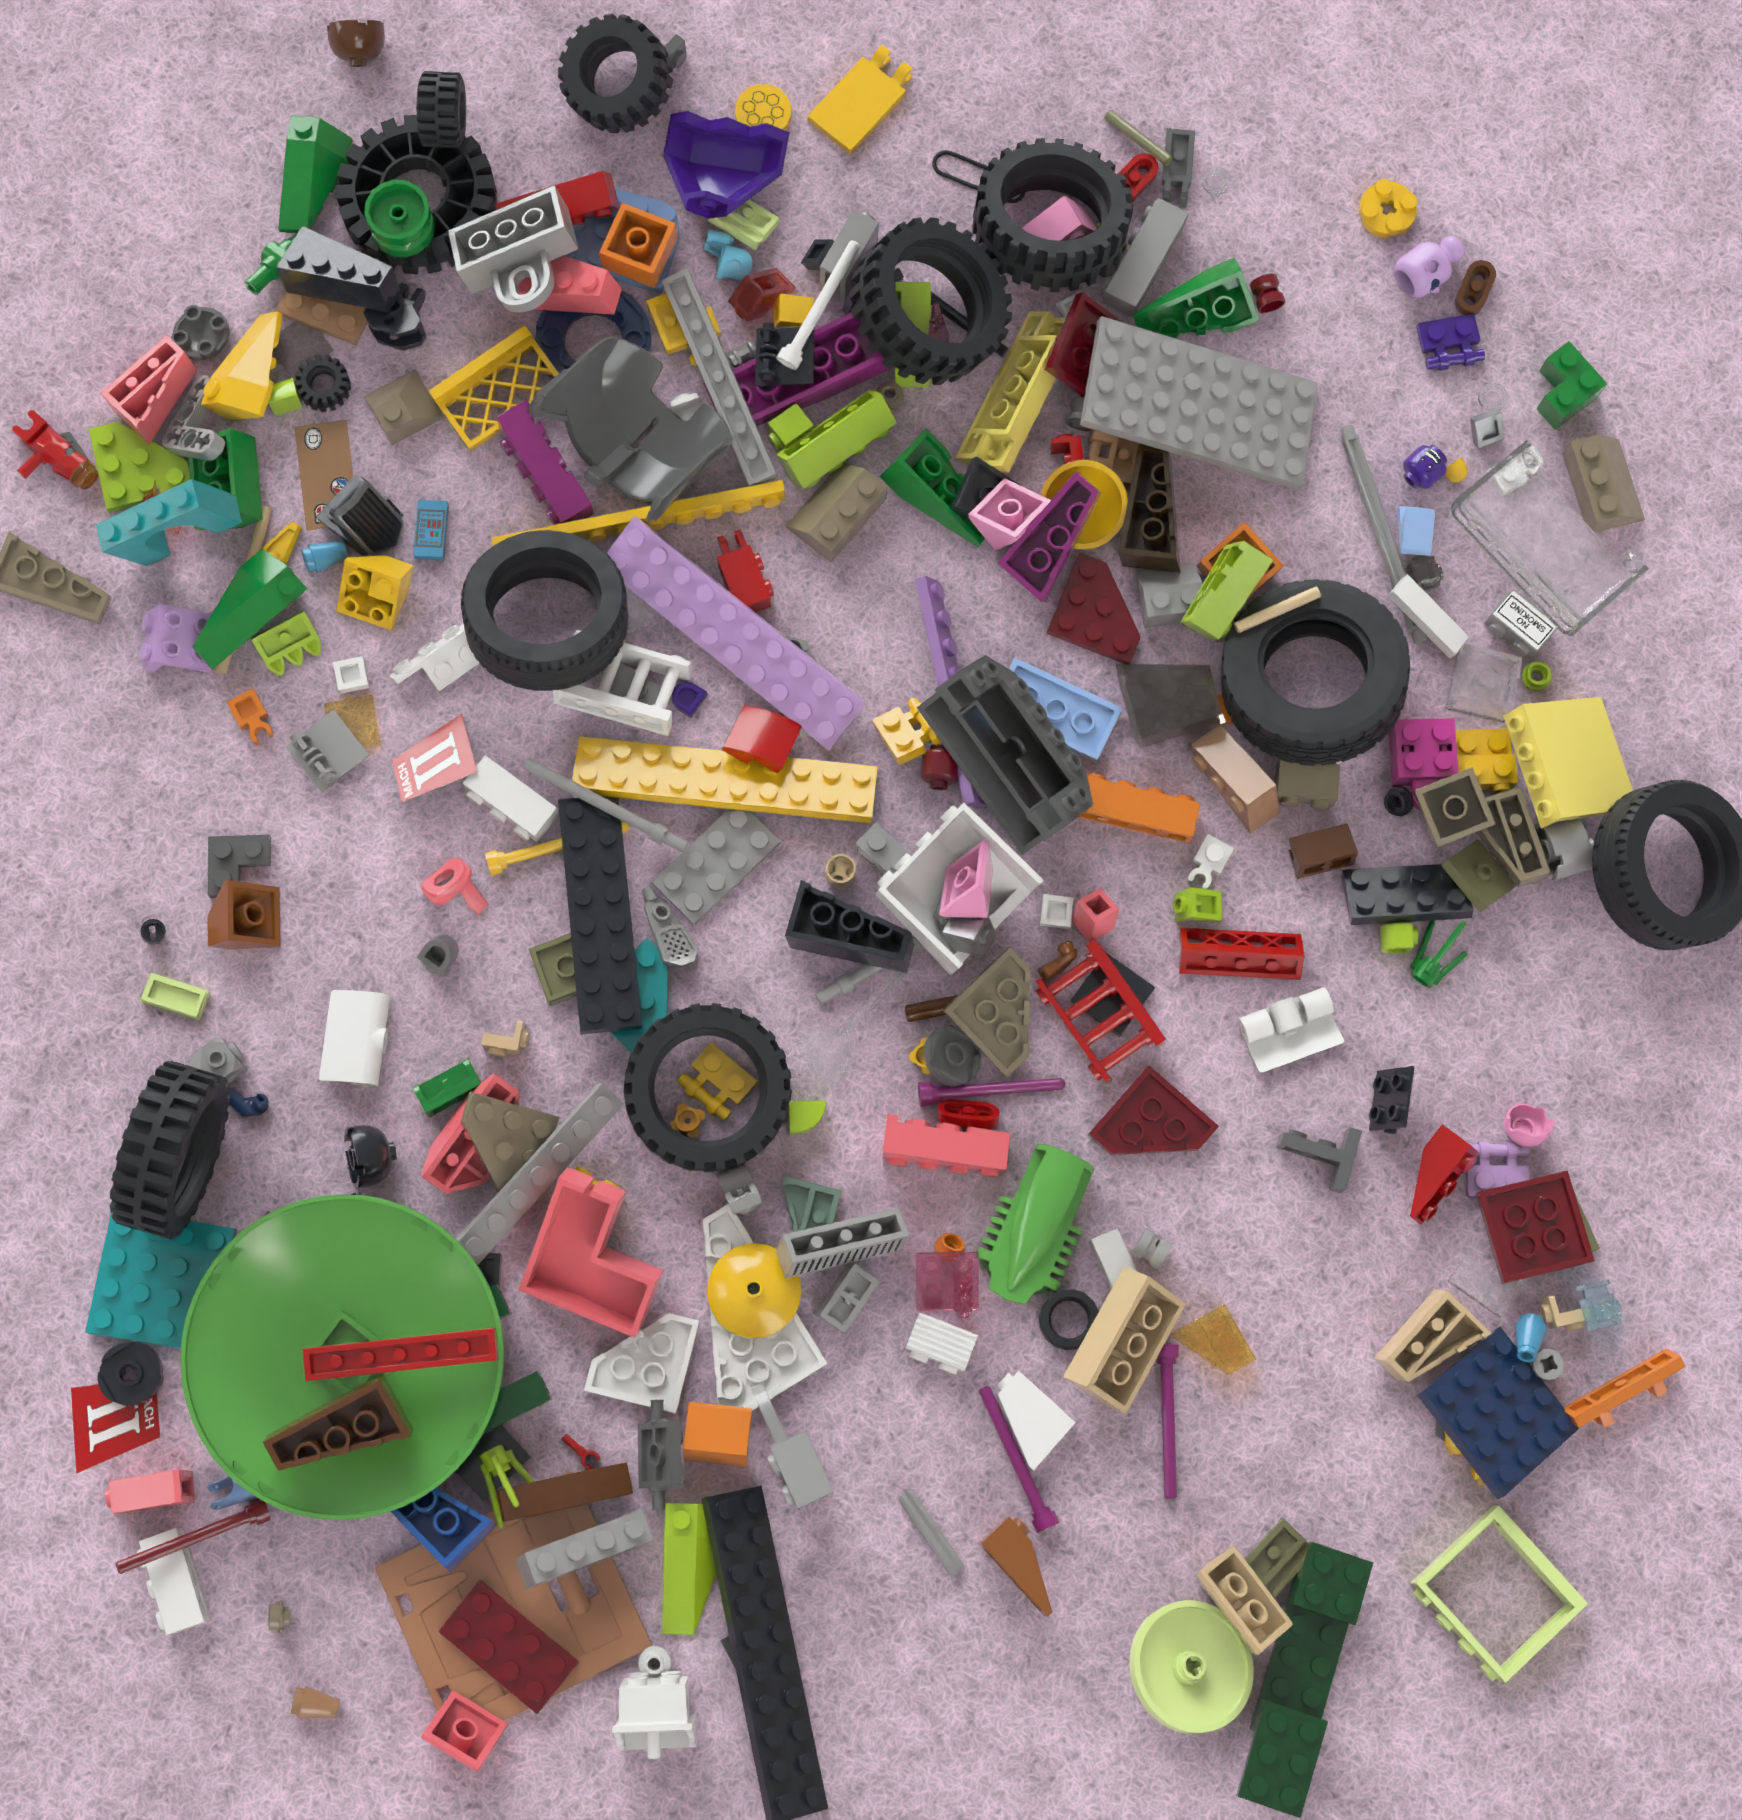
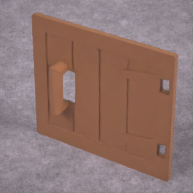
(593, 1630)

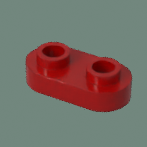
(1135, 180)
(968, 1113)

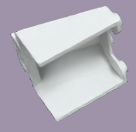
(919, 881)

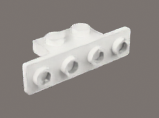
(440, 661)

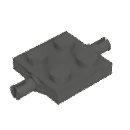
(659, 1454)

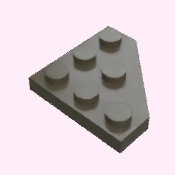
(997, 1011)
(505, 1134)

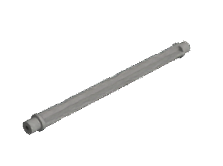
(1377, 517)

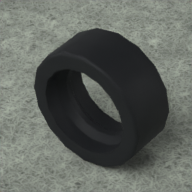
(1046, 1312)

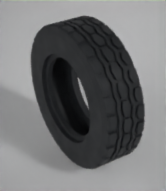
(1327, 733)

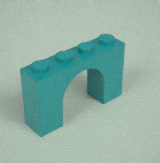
(140, 532)

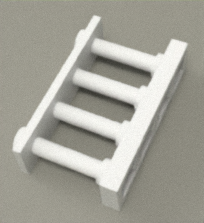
(627, 708)

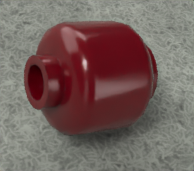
(938, 768)

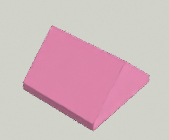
(1007, 513)
(968, 884)

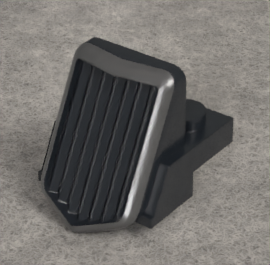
(363, 518)

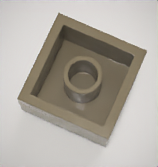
(1454, 807)

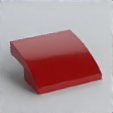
(762, 737)

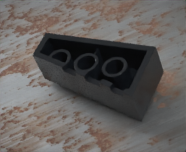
(846, 932)

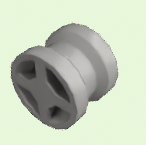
(1542, 1367)

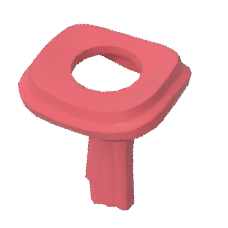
(459, 883)

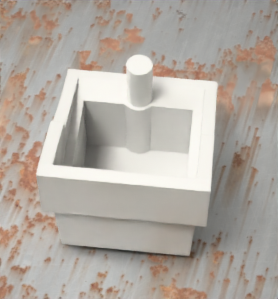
(655, 1713)

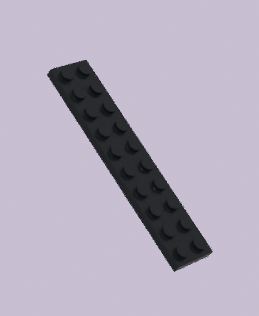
(764, 1654)

